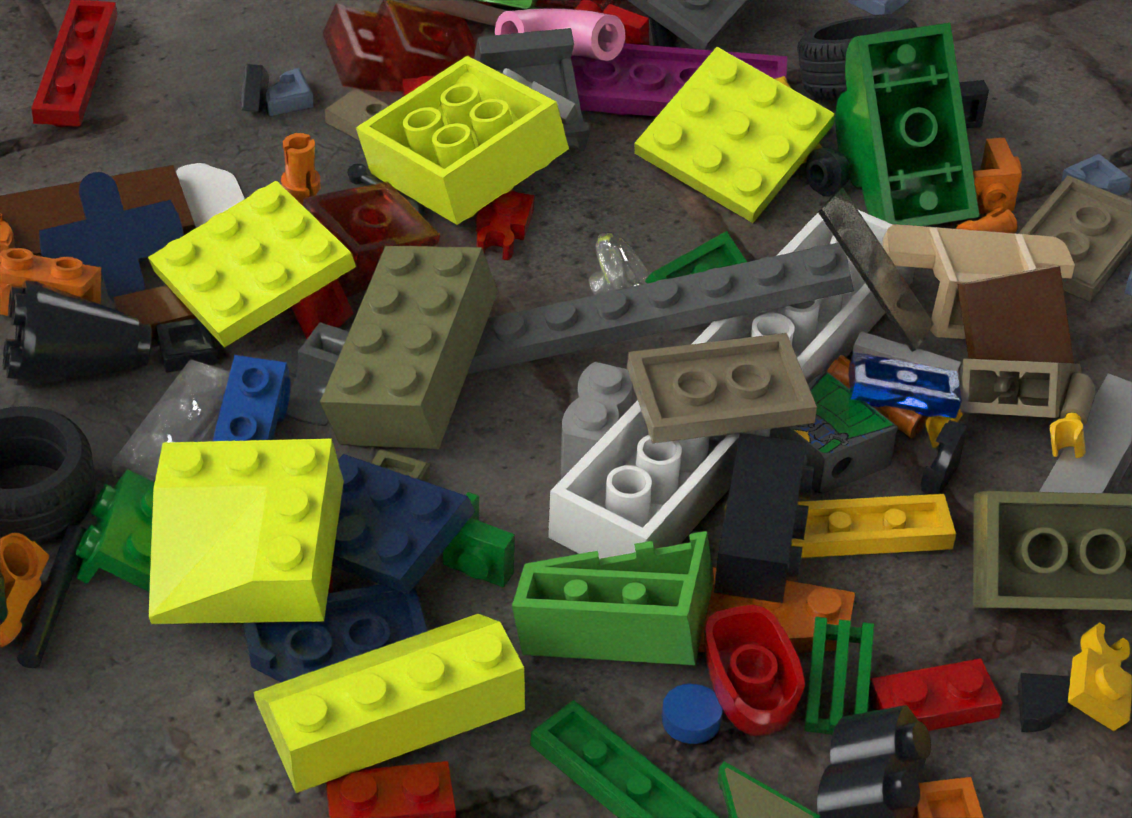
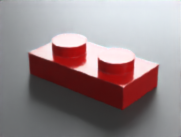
(940, 694)
(393, 792)

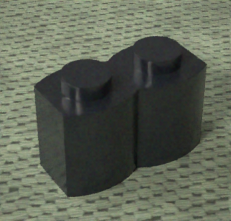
(874, 765)

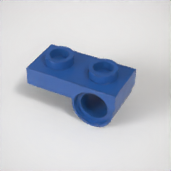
(253, 400)

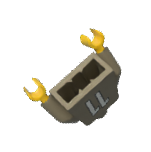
(1026, 390)

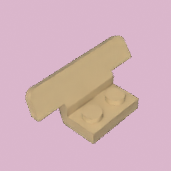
(969, 256)

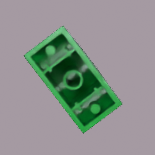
(907, 127)

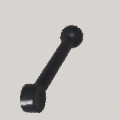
(358, 174)

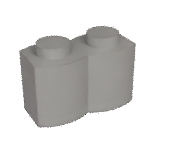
(601, 401)

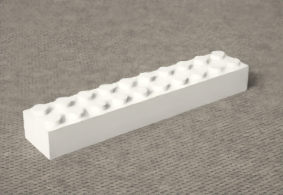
(661, 491)

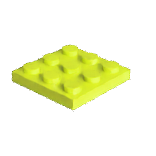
(734, 134)
(251, 263)

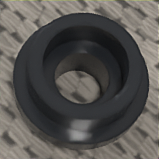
(827, 171)

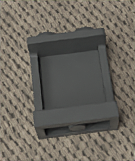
(542, 59)

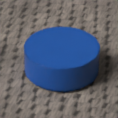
(691, 713)

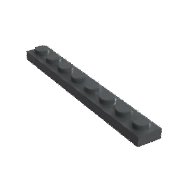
(663, 306)

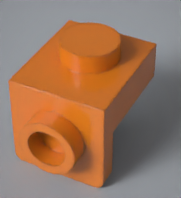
(998, 178)

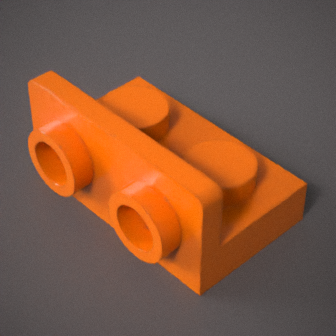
(60, 273)

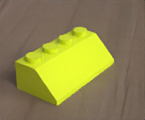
(393, 700)

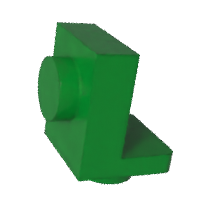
(482, 550)

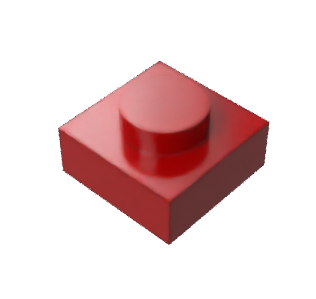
(326, 306)

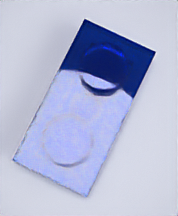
(904, 385)

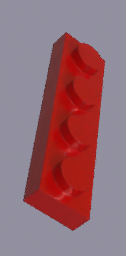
(74, 63)

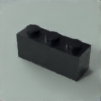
(764, 518)

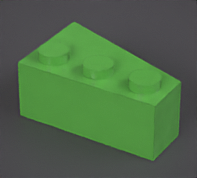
(618, 606)

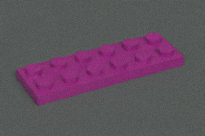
(648, 77)

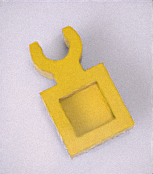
(1098, 681)

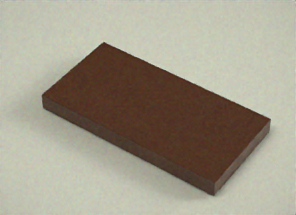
(61, 204)

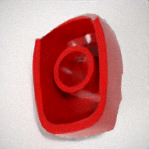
(753, 669)

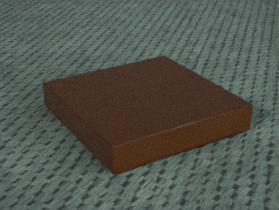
(1017, 317)

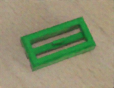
(843, 634)

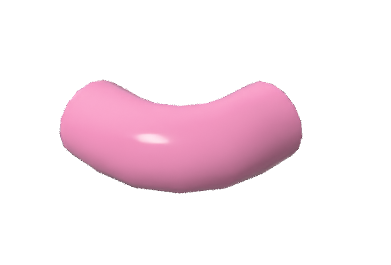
(593, 33)

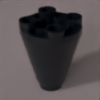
(69, 337)

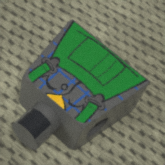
(845, 440)

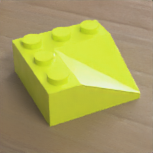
(463, 139)
(244, 531)

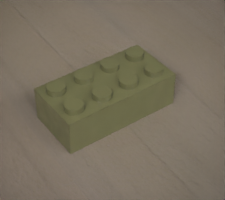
(410, 347)
(1052, 550)

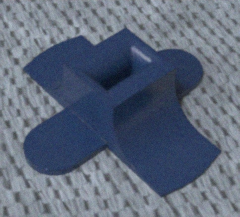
(113, 236)

